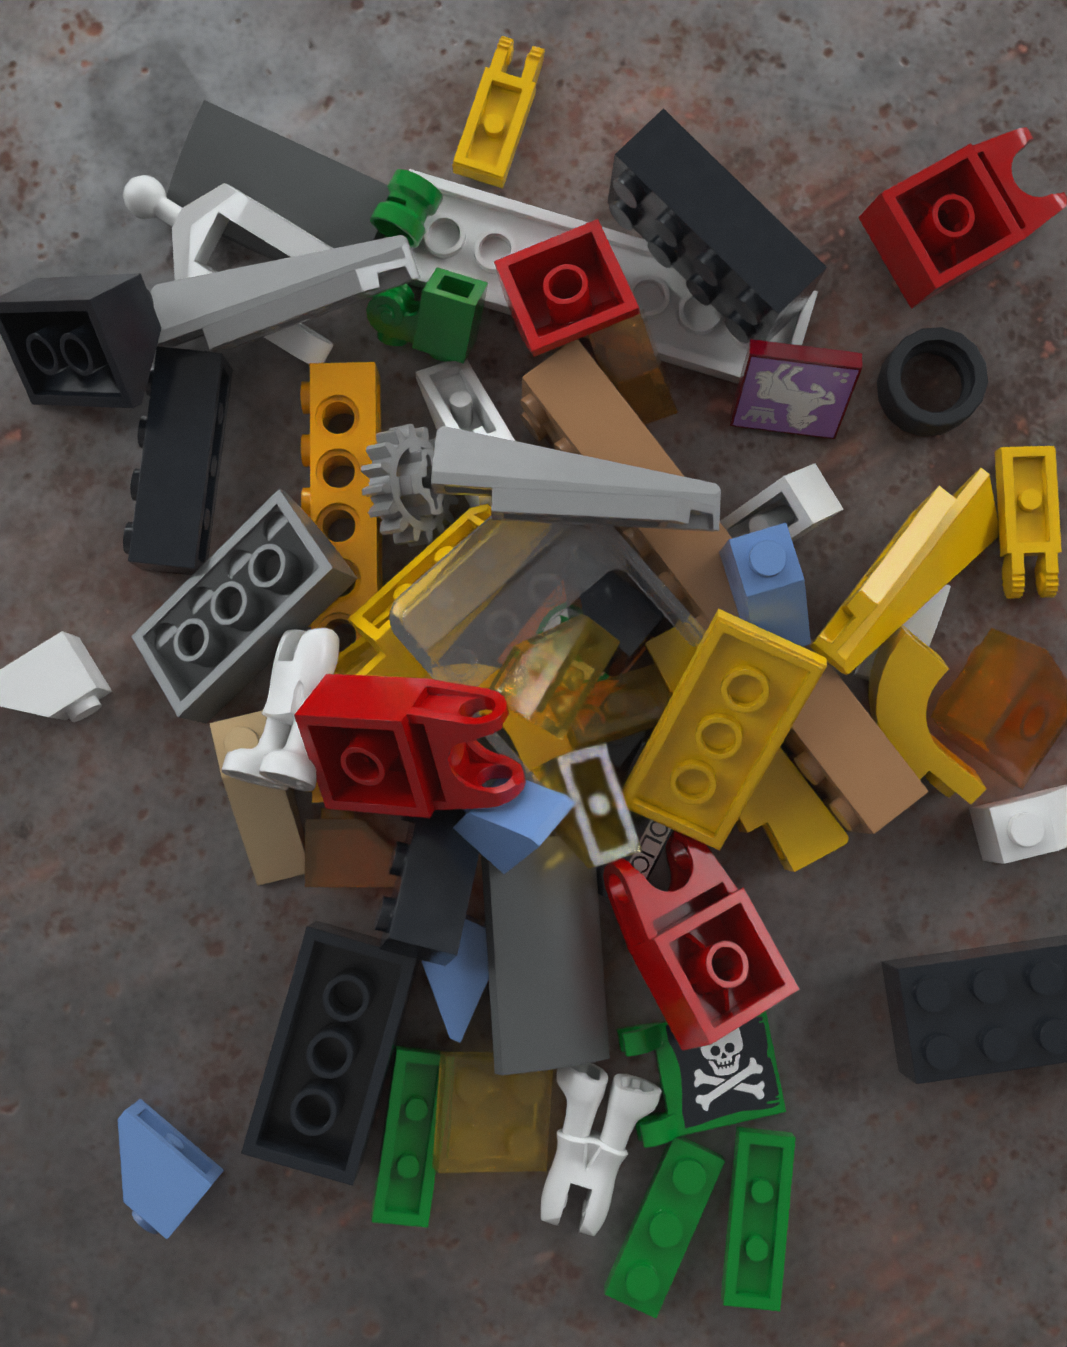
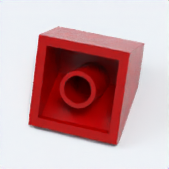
(565, 288)

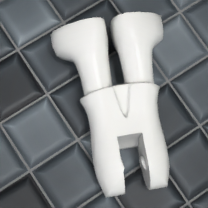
(280, 755)
(591, 1156)

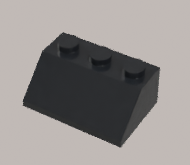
(82, 339)

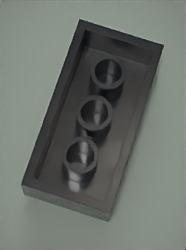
(711, 230)
(979, 1009)
(330, 1054)

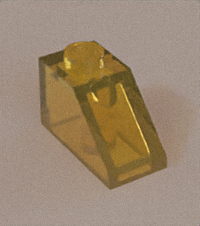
(554, 673)
(599, 822)

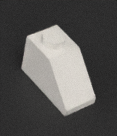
(797, 499)
(54, 680)
(1022, 825)

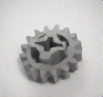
(403, 486)

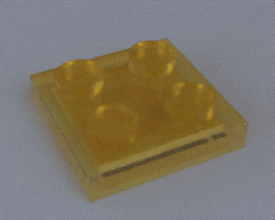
(490, 1118)

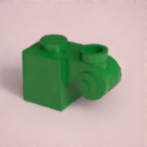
(439, 324)

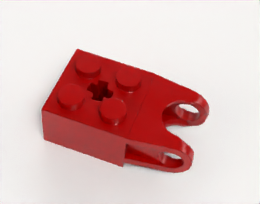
(956, 217)
(405, 745)
(698, 944)

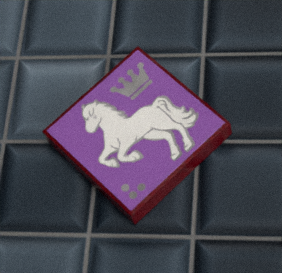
(795, 388)

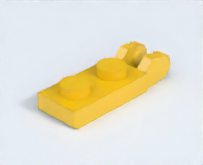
(497, 117)
(1028, 517)

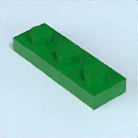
(407, 1145)
(758, 1219)
(664, 1225)

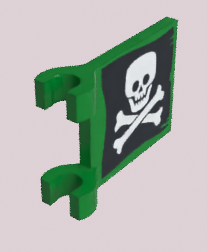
(707, 1084)

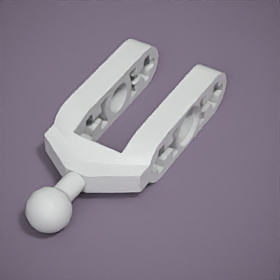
(200, 227)

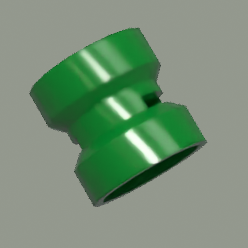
(406, 207)

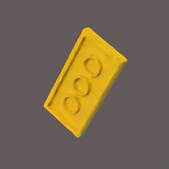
(721, 729)

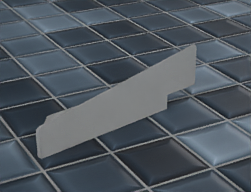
(277, 294)
(567, 487)

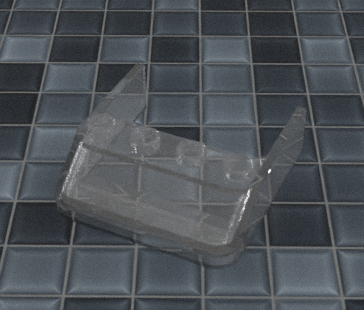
(507, 588)

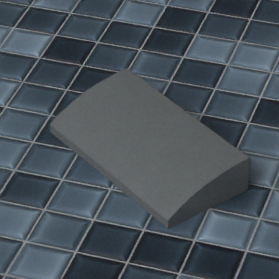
(278, 173)
(237, 606)
(545, 962)

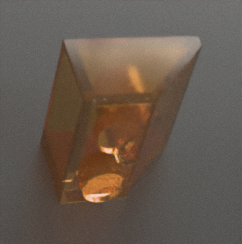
(1005, 706)

